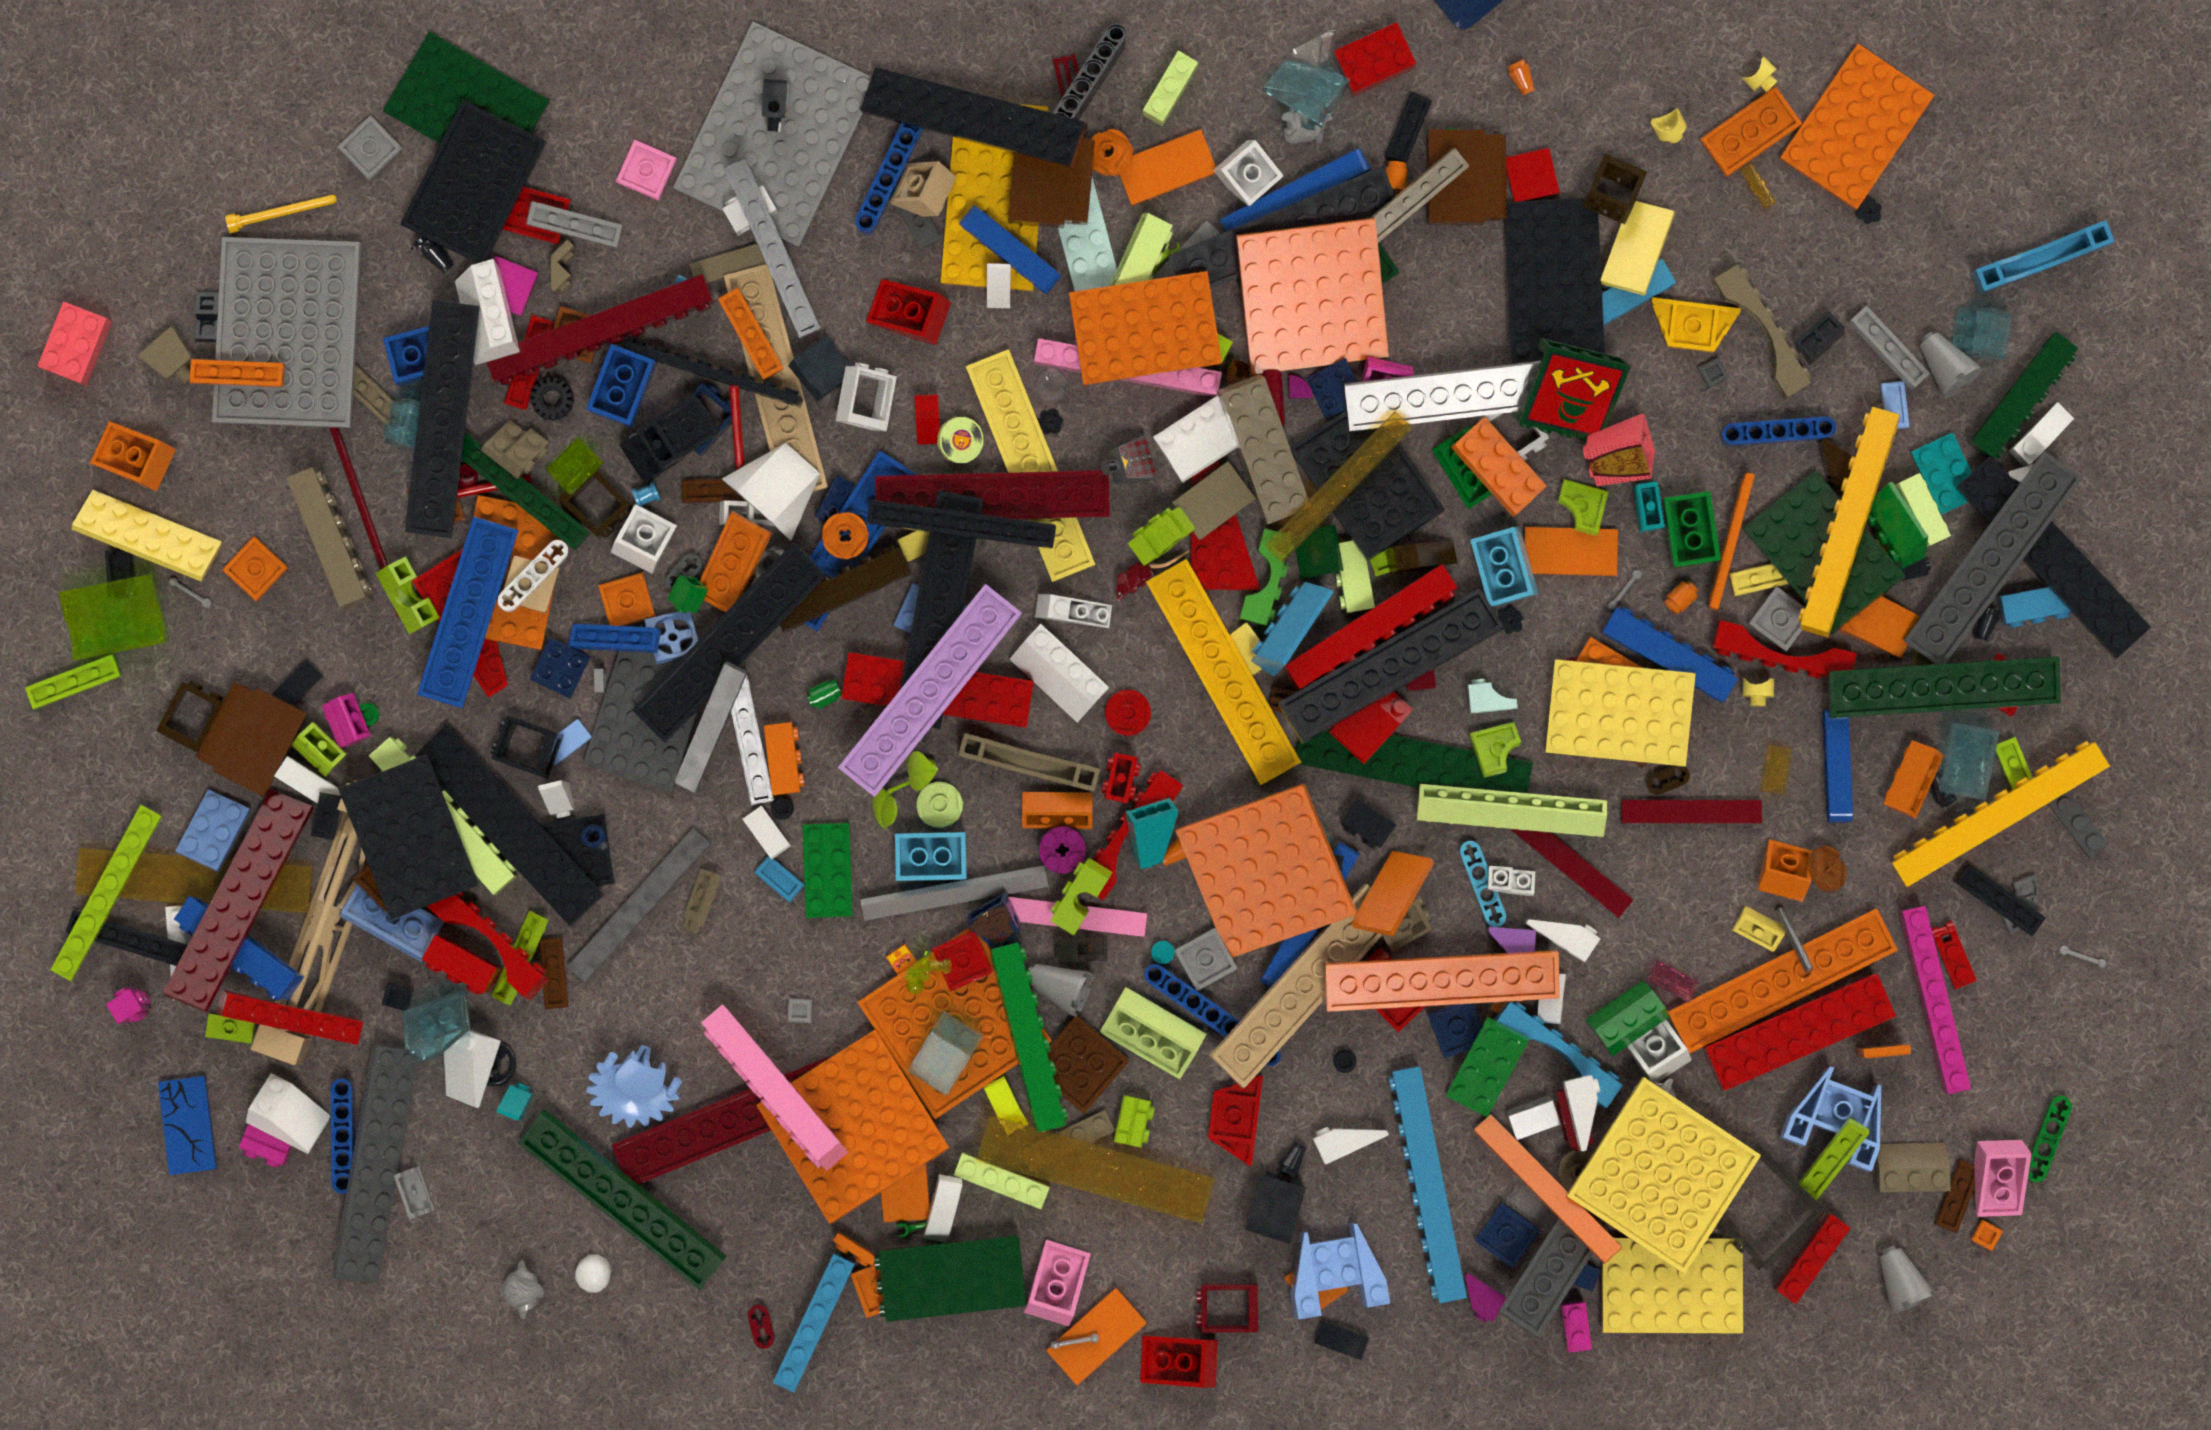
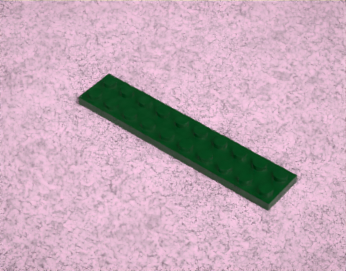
(1944, 687)
(1414, 763)
(622, 1199)

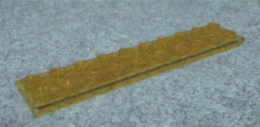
(177, 877)
(1095, 1169)

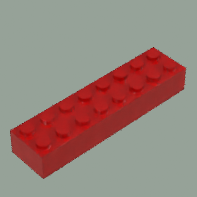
(1372, 626)
(982, 699)
(1799, 1031)

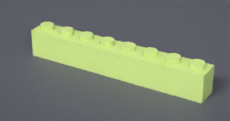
(1512, 810)
(482, 856)

